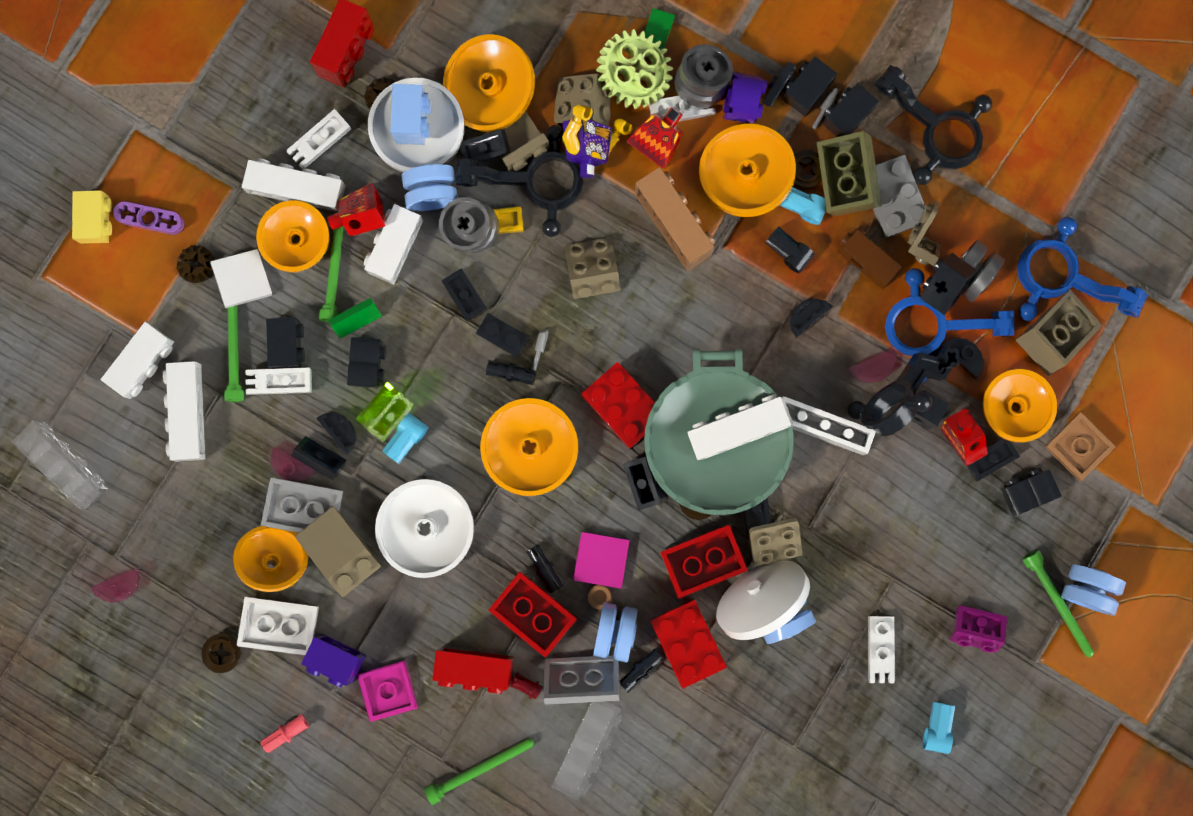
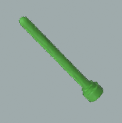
(329, 310)
(234, 391)
(1035, 562)
(436, 792)

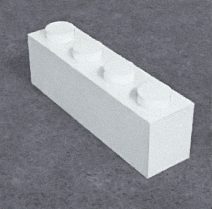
(289, 184)
(185, 411)
(829, 427)
(740, 428)

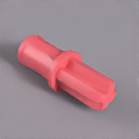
(284, 733)

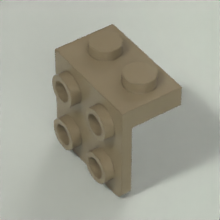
(582, 91)
(524, 143)
(923, 248)
(592, 268)
(775, 542)

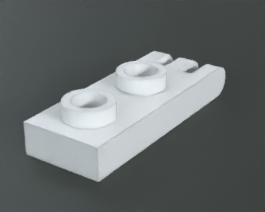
(689, 112)
(319, 139)
(279, 381)
(881, 648)

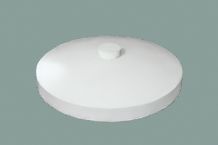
(445, 128)
(424, 528)
(763, 600)

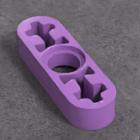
(131, 221)

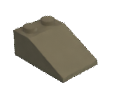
(1059, 333)
(338, 551)

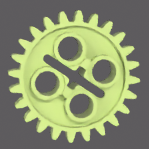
(631, 89)

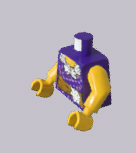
(589, 141)

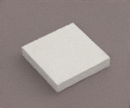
(241, 278)

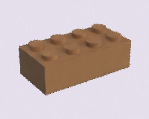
(674, 219)

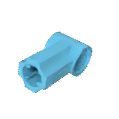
(809, 207)
(408, 433)
(938, 733)

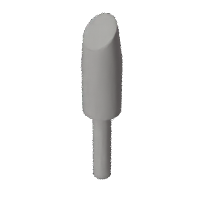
(830, 99)
(540, 346)

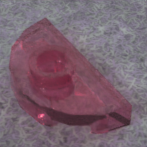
(874, 369)
(289, 467)
(117, 588)

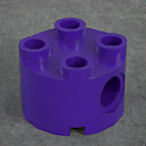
(743, 98)

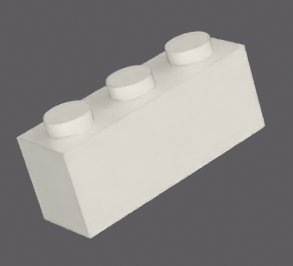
(393, 244)
(138, 361)

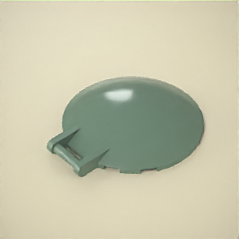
(726, 480)

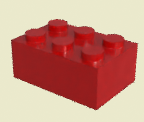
(342, 43)
(620, 404)
(703, 561)
(532, 614)
(688, 643)
(472, 670)

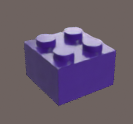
(333, 660)

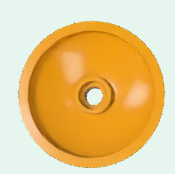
(279, 228)
(1035, 402)
(265, 547)

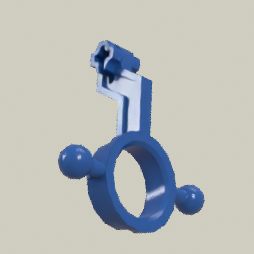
(1130, 299)
(1001, 322)

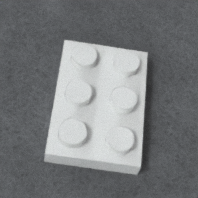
(277, 626)

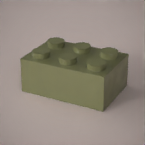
(849, 174)

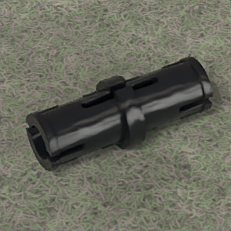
(510, 372)
(544, 568)
(641, 670)

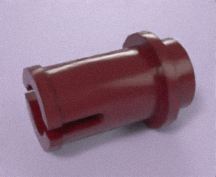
(526, 686)

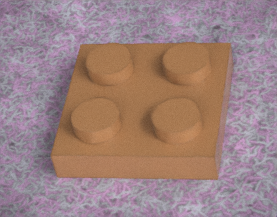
(1079, 446)

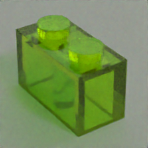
(385, 412)

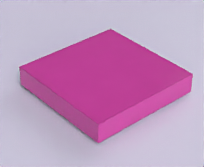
(601, 560)
(387, 691)

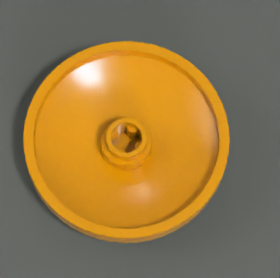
(490, 81)
(747, 170)
(529, 447)

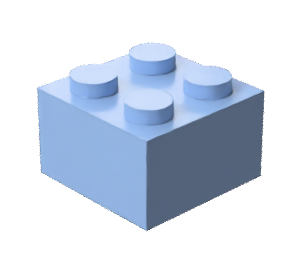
(409, 113)

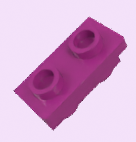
(979, 629)

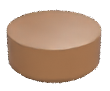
(599, 595)

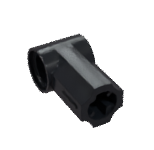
(795, 254)

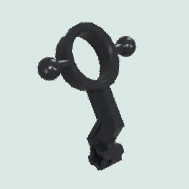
(893, 83)
(470, 173)
(933, 366)

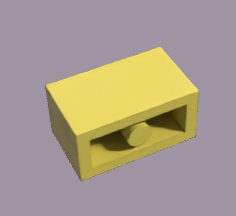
(91, 217)

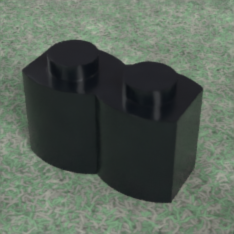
(365, 362)
(1031, 491)

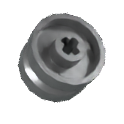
(703, 75)
(473, 213)
(985, 271)

